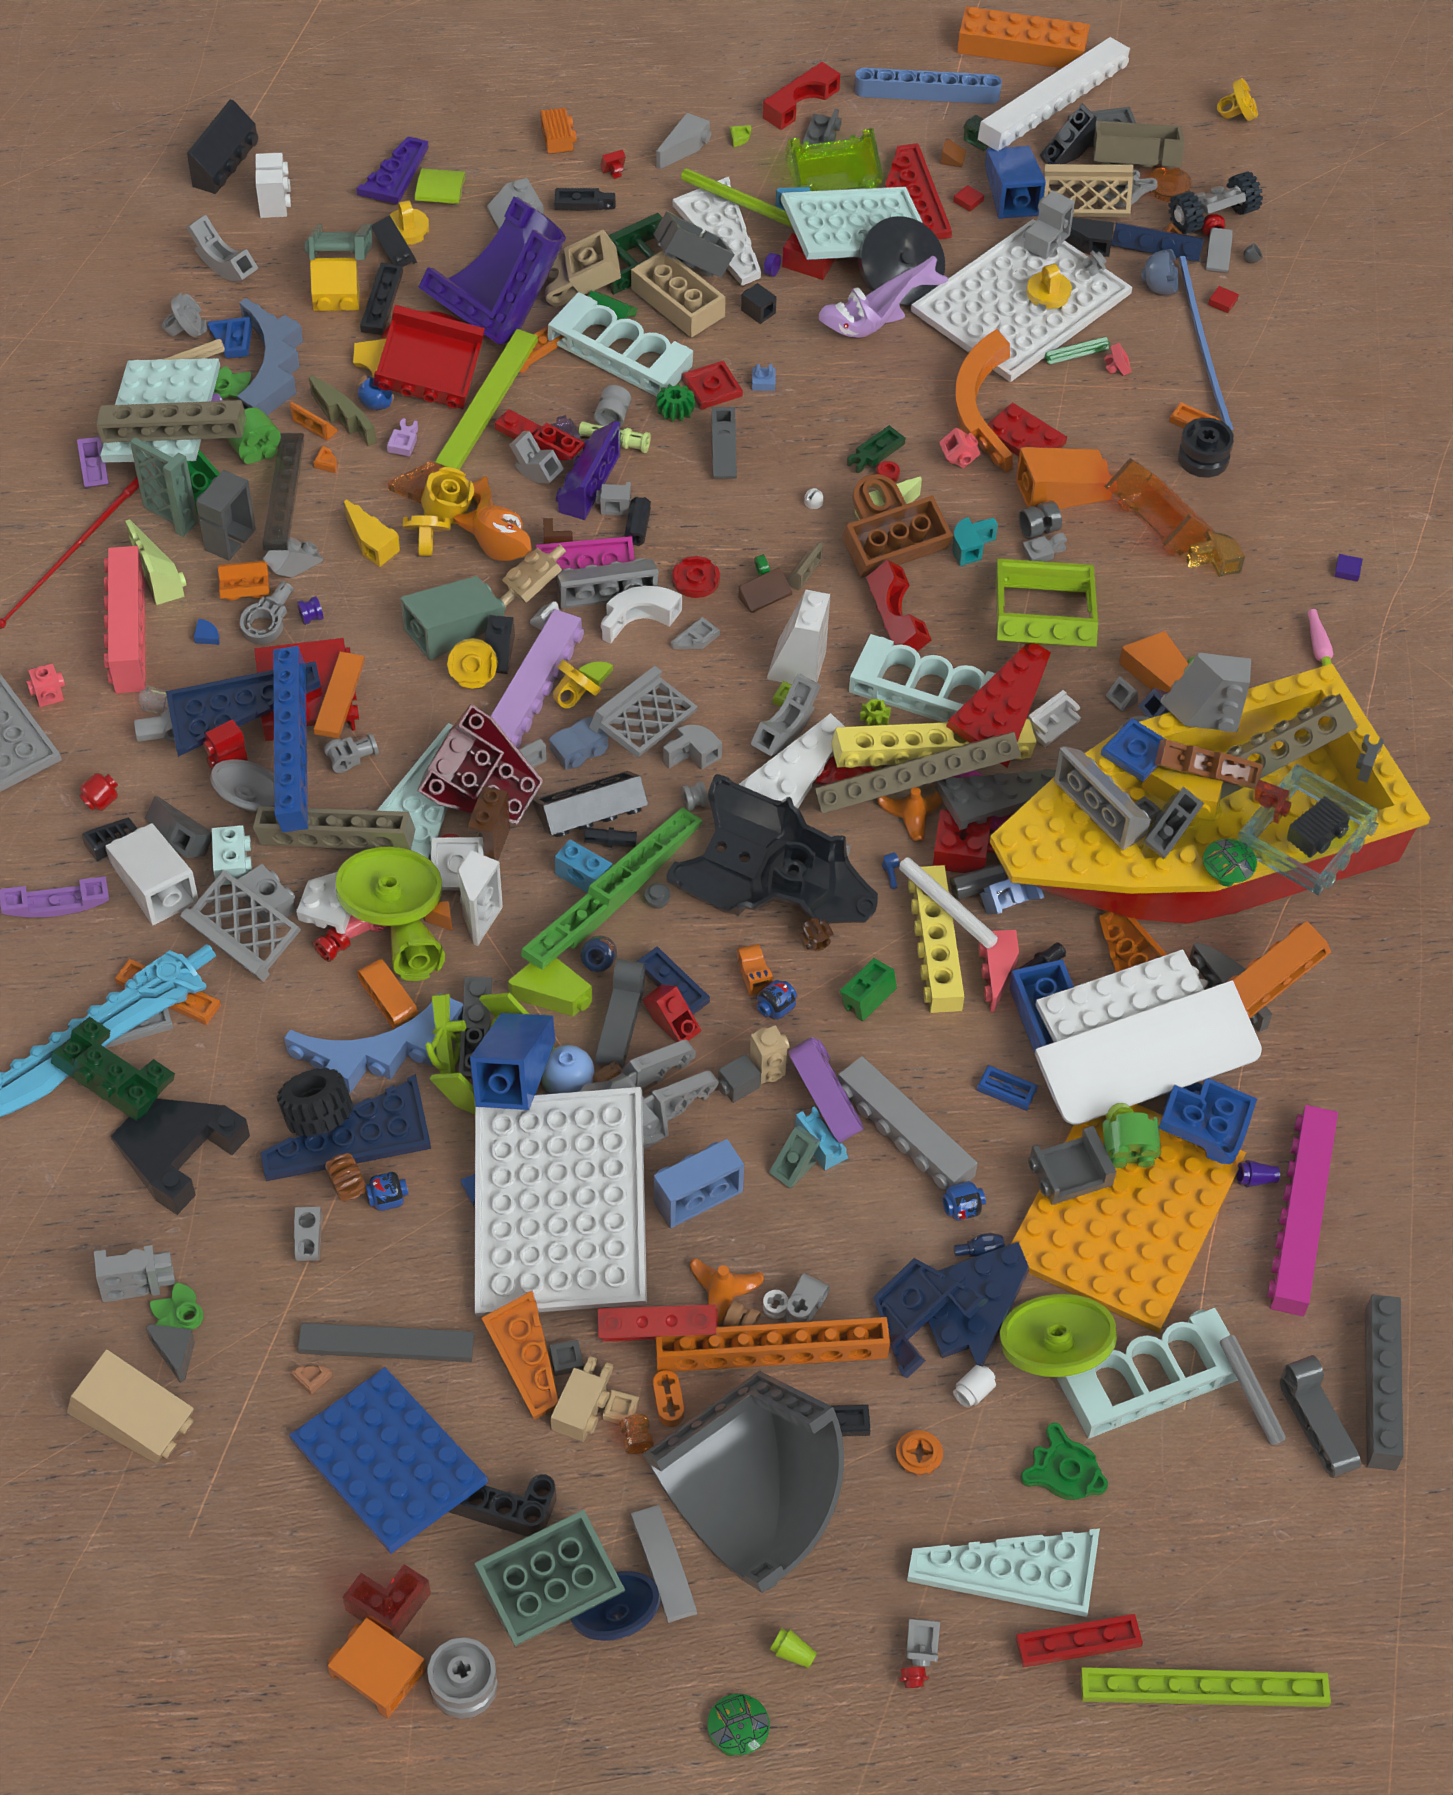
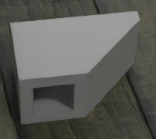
(295, 560)

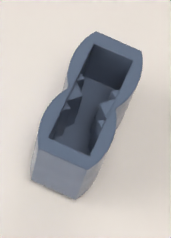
(578, 743)

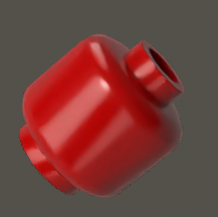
(98, 791)

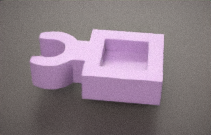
(403, 440)

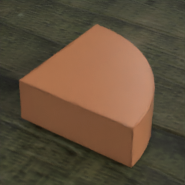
(311, 1377)

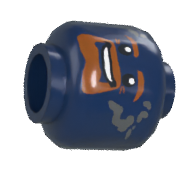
(598, 953)

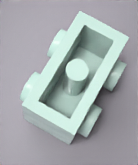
(230, 851)

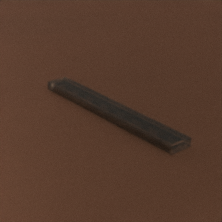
(283, 492)

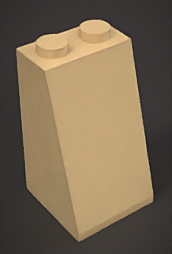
(130, 1408)

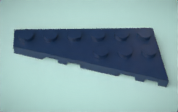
(211, 704)
(375, 1130)

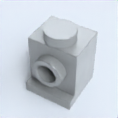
(614, 499)

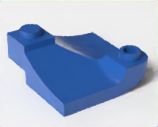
(1209, 1117)

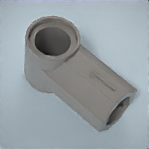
(154, 728)

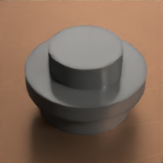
(657, 895)

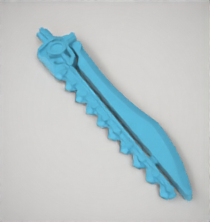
(147, 994)

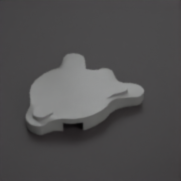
(1139, 187)

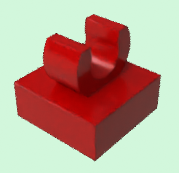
(613, 163)

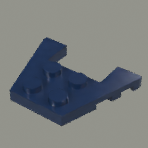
(913, 1300)

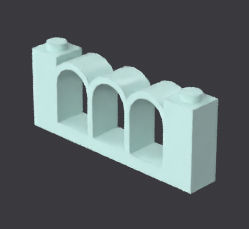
(584, 312)
(880, 654)
(1093, 1405)

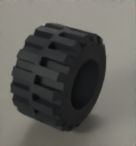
(315, 1102)

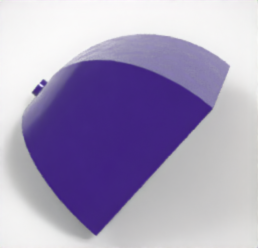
(505, 277)

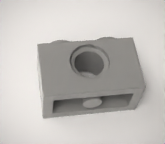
(265, 882)

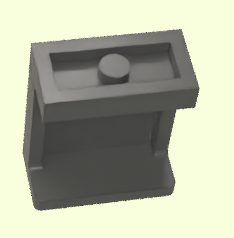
(1072, 1167)

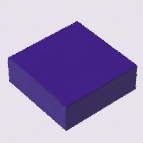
(1348, 567)

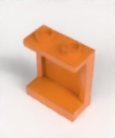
(377, 1666)

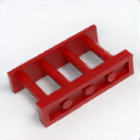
(653, 1322)

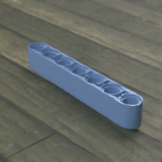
(927, 85)

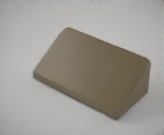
(806, 567)

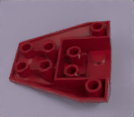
(479, 756)

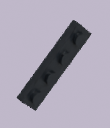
(381, 298)

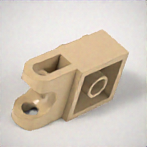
(583, 268)

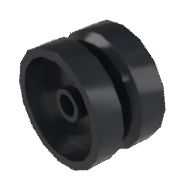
(1205, 447)

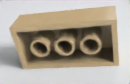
(678, 293)

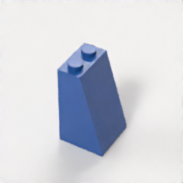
(1014, 181)
(512, 1060)

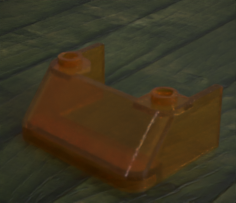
(1159, 507)

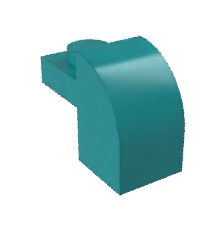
(970, 539)

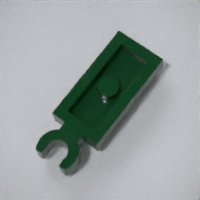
(876, 448)

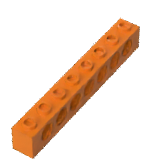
(776, 1345)

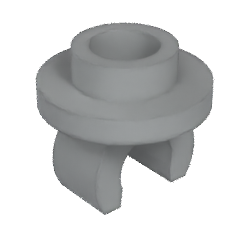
(1096, 260)

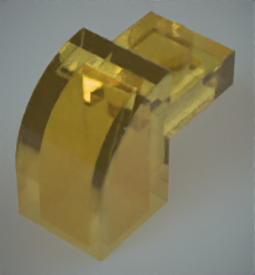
(1220, 551)

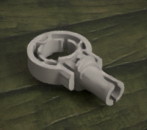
(270, 608)

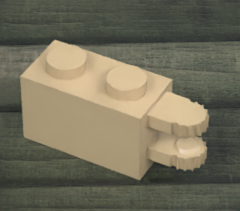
(581, 1400)

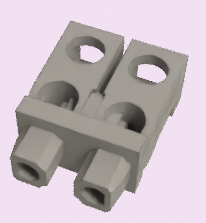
(133, 1273)

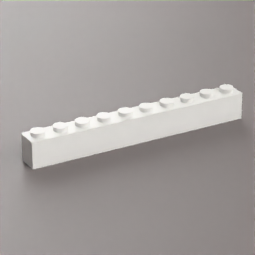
(1053, 94)

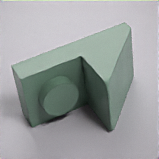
(795, 1157)

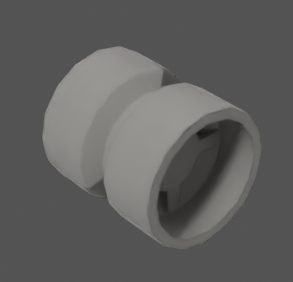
(612, 405)

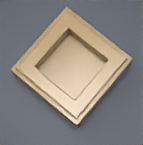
(620, 1406)

